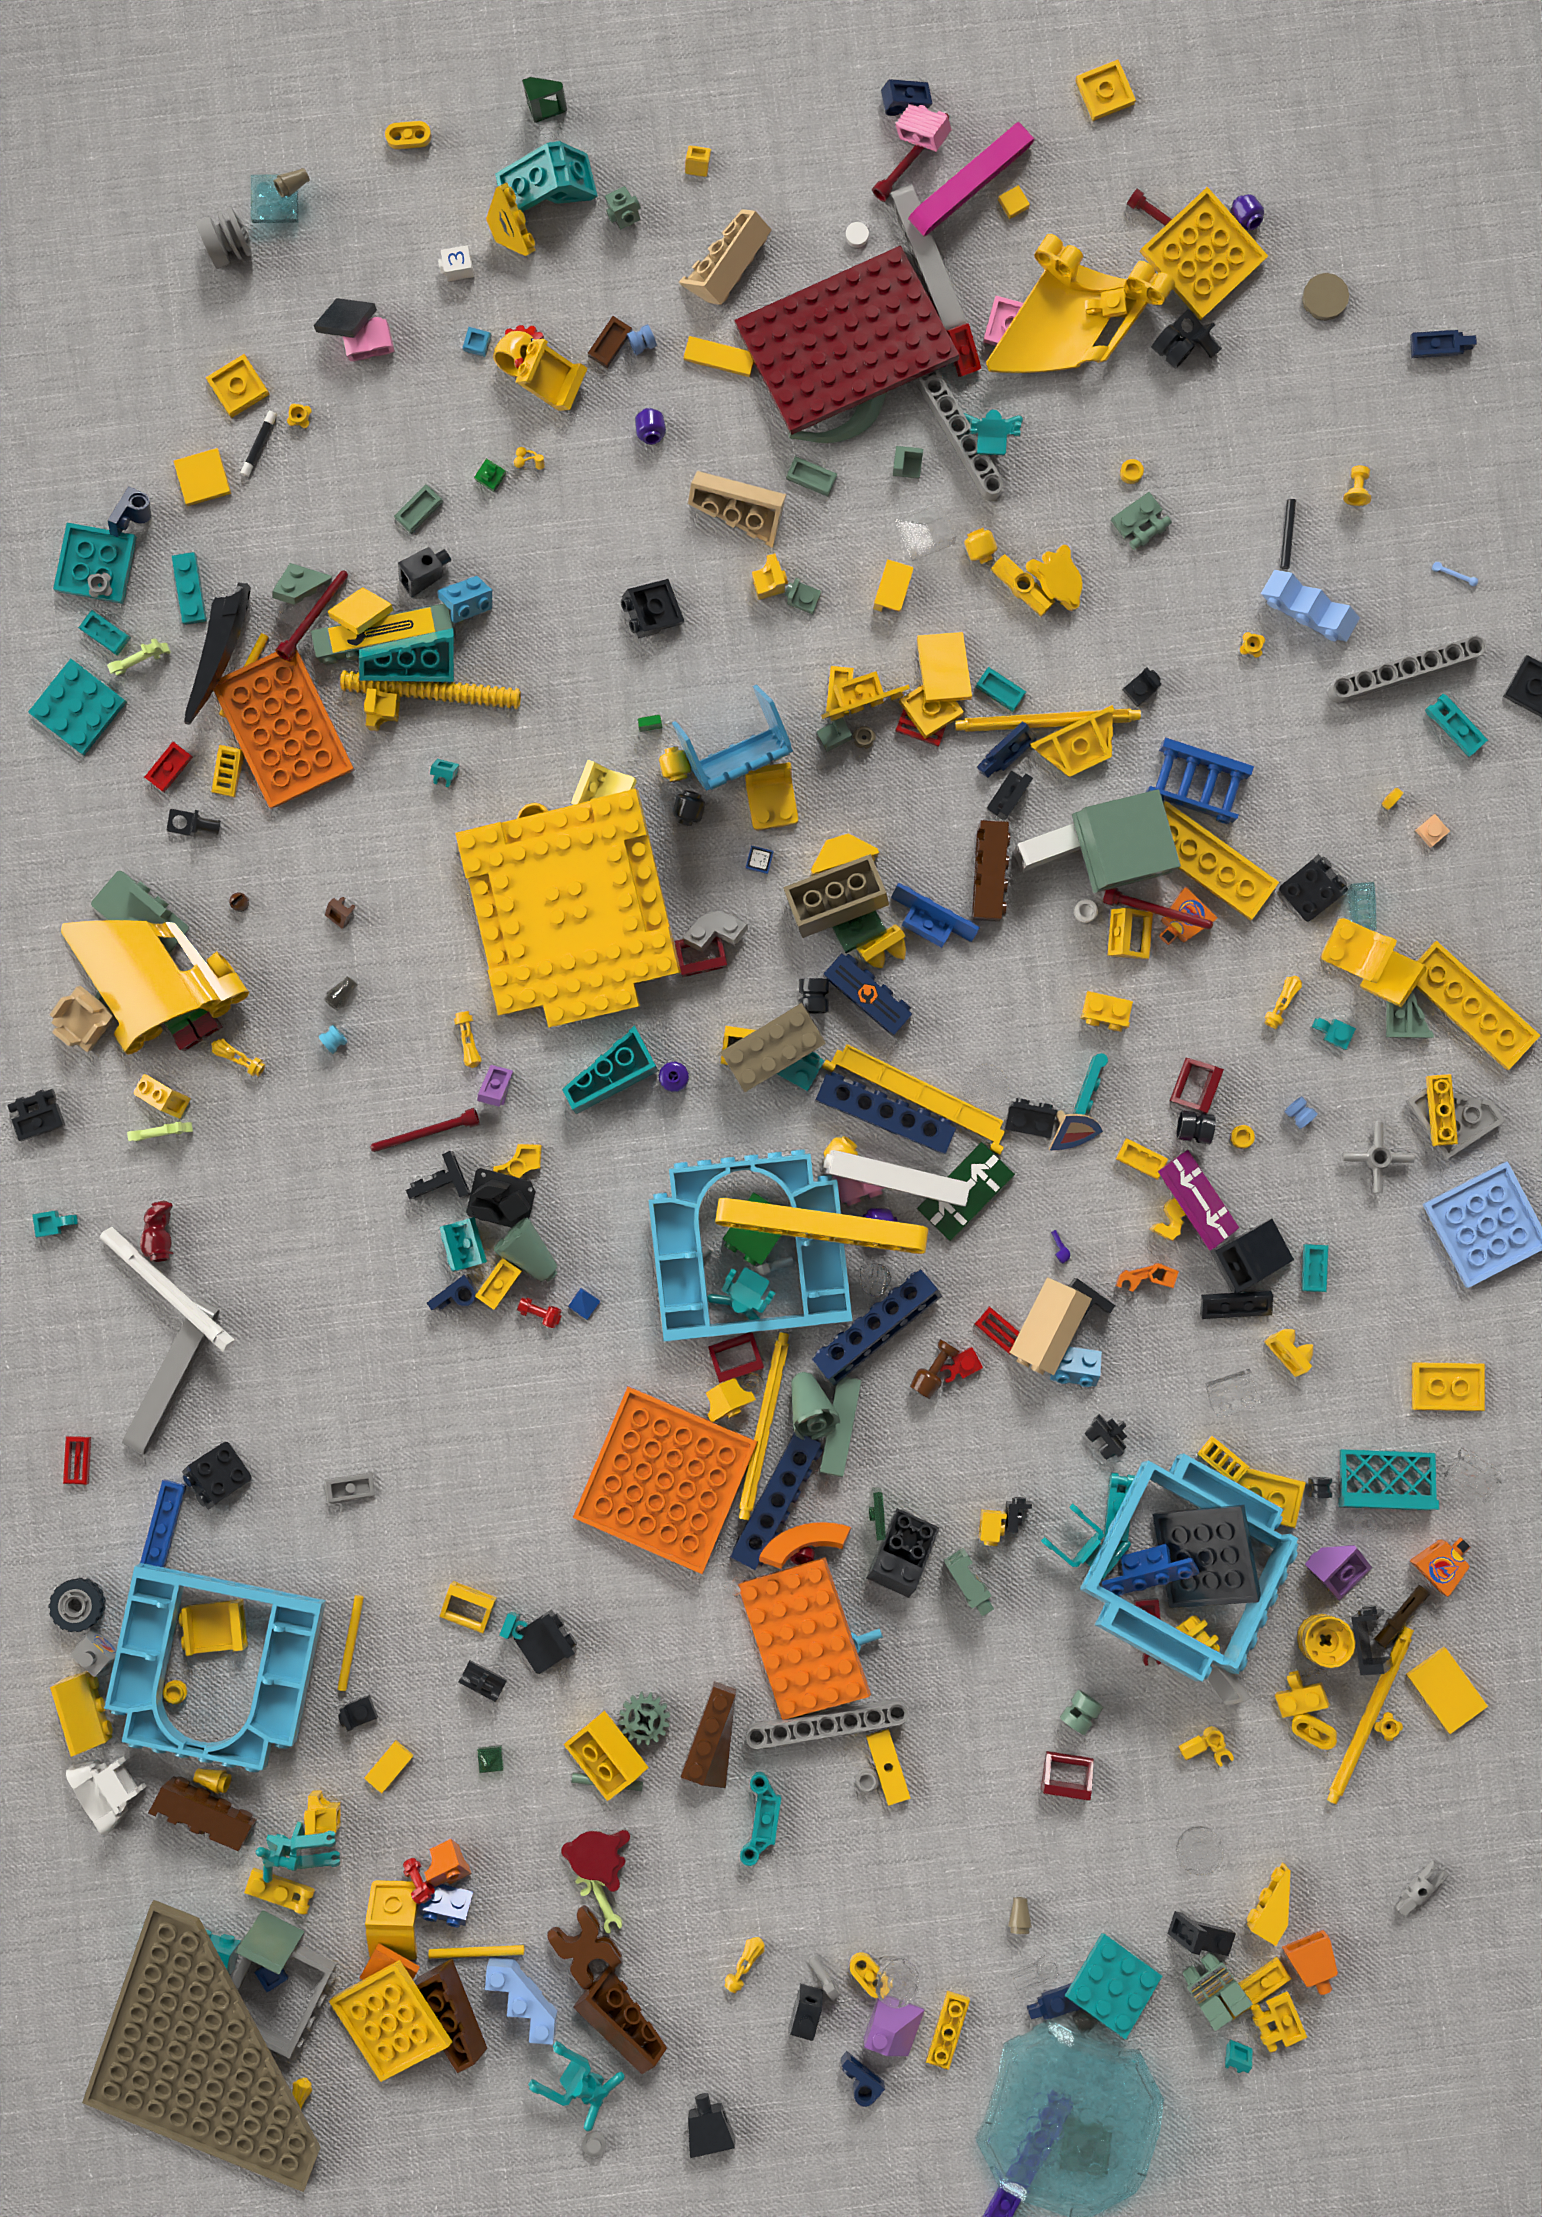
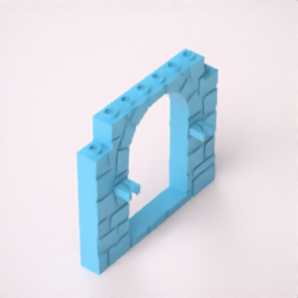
(680, 1252)
(146, 1649)

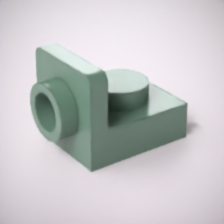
(802, 596)

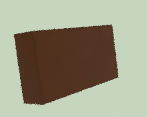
(609, 342)

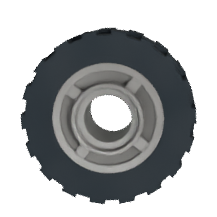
(62, 1609)

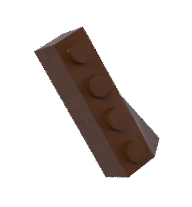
(710, 1747)
(620, 2022)

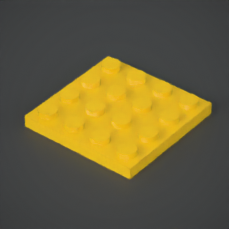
(1204, 253)
(390, 2021)

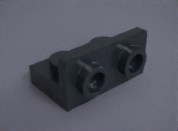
(1009, 794)
(1030, 1118)

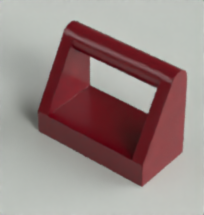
(701, 966)
(1208, 1091)
(740, 1369)
(1067, 1789)

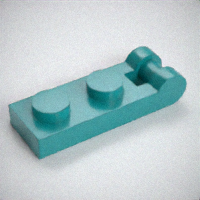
(1456, 725)
(1090, 1084)
(1115, 1500)

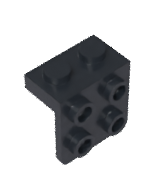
(1313, 888)
(216, 1475)
(546, 1642)

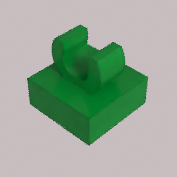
(490, 475)

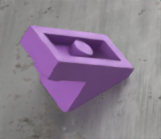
(495, 1086)

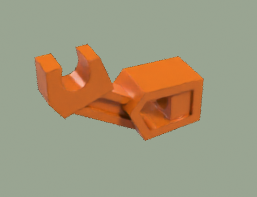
(1135, 1276)

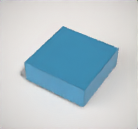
(477, 341)

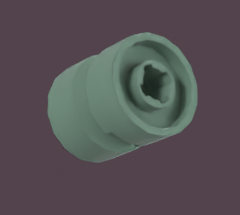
(1090, 1710)

